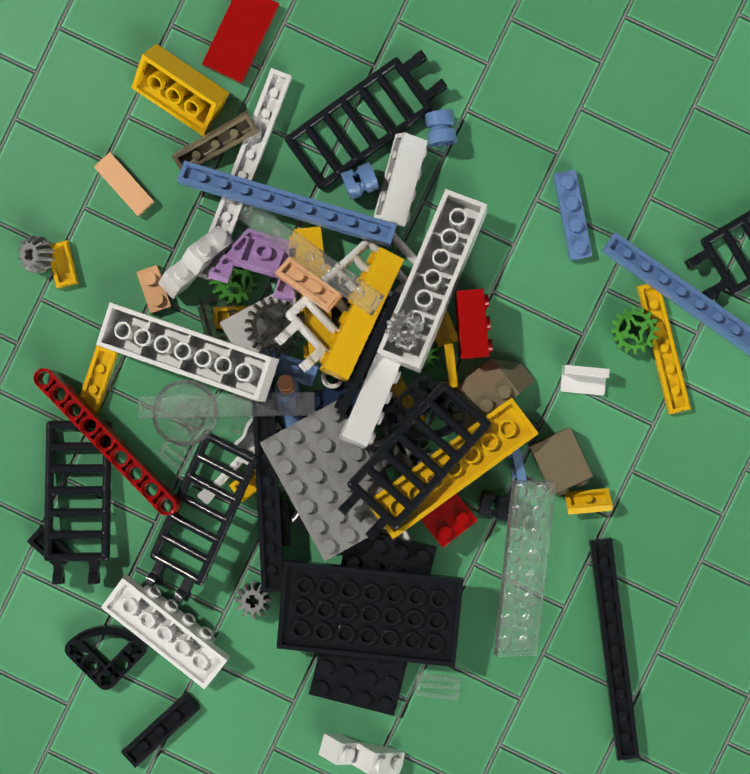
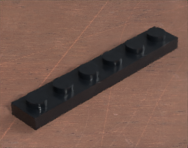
(343, 403)

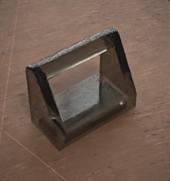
(206, 316)

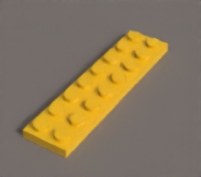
(507, 433)

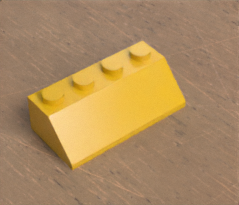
(179, 89)

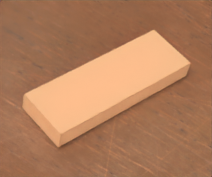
(124, 184)
(308, 284)

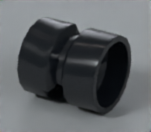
(502, 505)

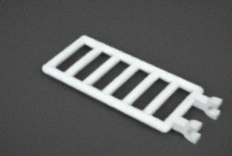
(297, 324)

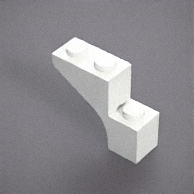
(194, 261)
(365, 756)

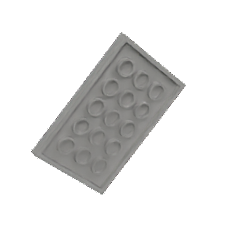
(315, 475)

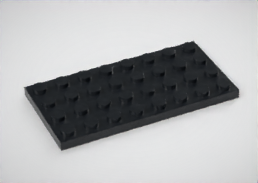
(369, 612)
(369, 681)

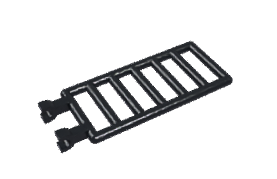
(343, 101)
(709, 252)
(399, 435)
(50, 490)
(162, 562)

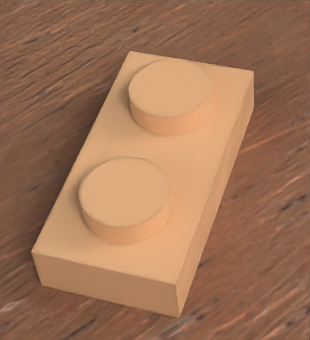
(155, 295)

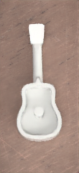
(245, 443)

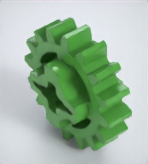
(238, 288)
(625, 334)

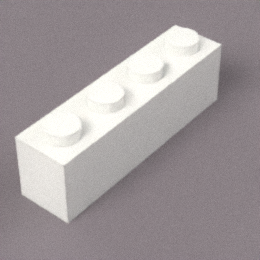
(401, 179)
(369, 402)

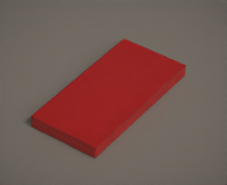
(240, 37)

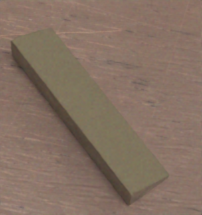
(217, 140)

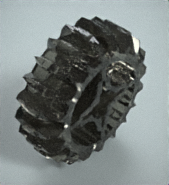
(267, 318)

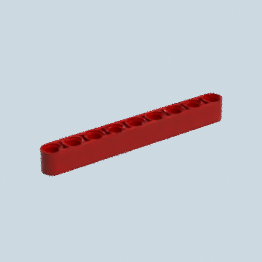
(96, 438)

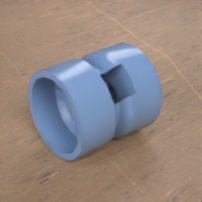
(441, 131)
(368, 181)

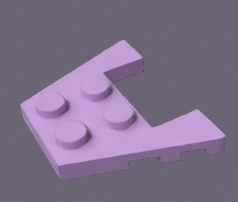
(254, 254)

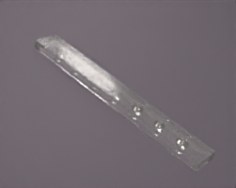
(312, 258)
(229, 405)

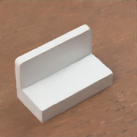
(583, 379)

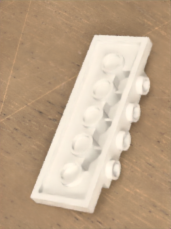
(166, 629)

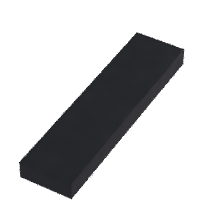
(160, 729)

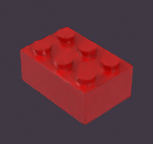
(472, 324)
(449, 520)

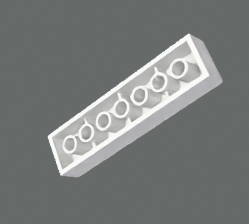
(436, 274)
(187, 352)

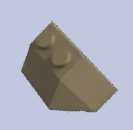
(492, 386)

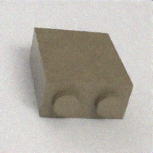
(561, 460)

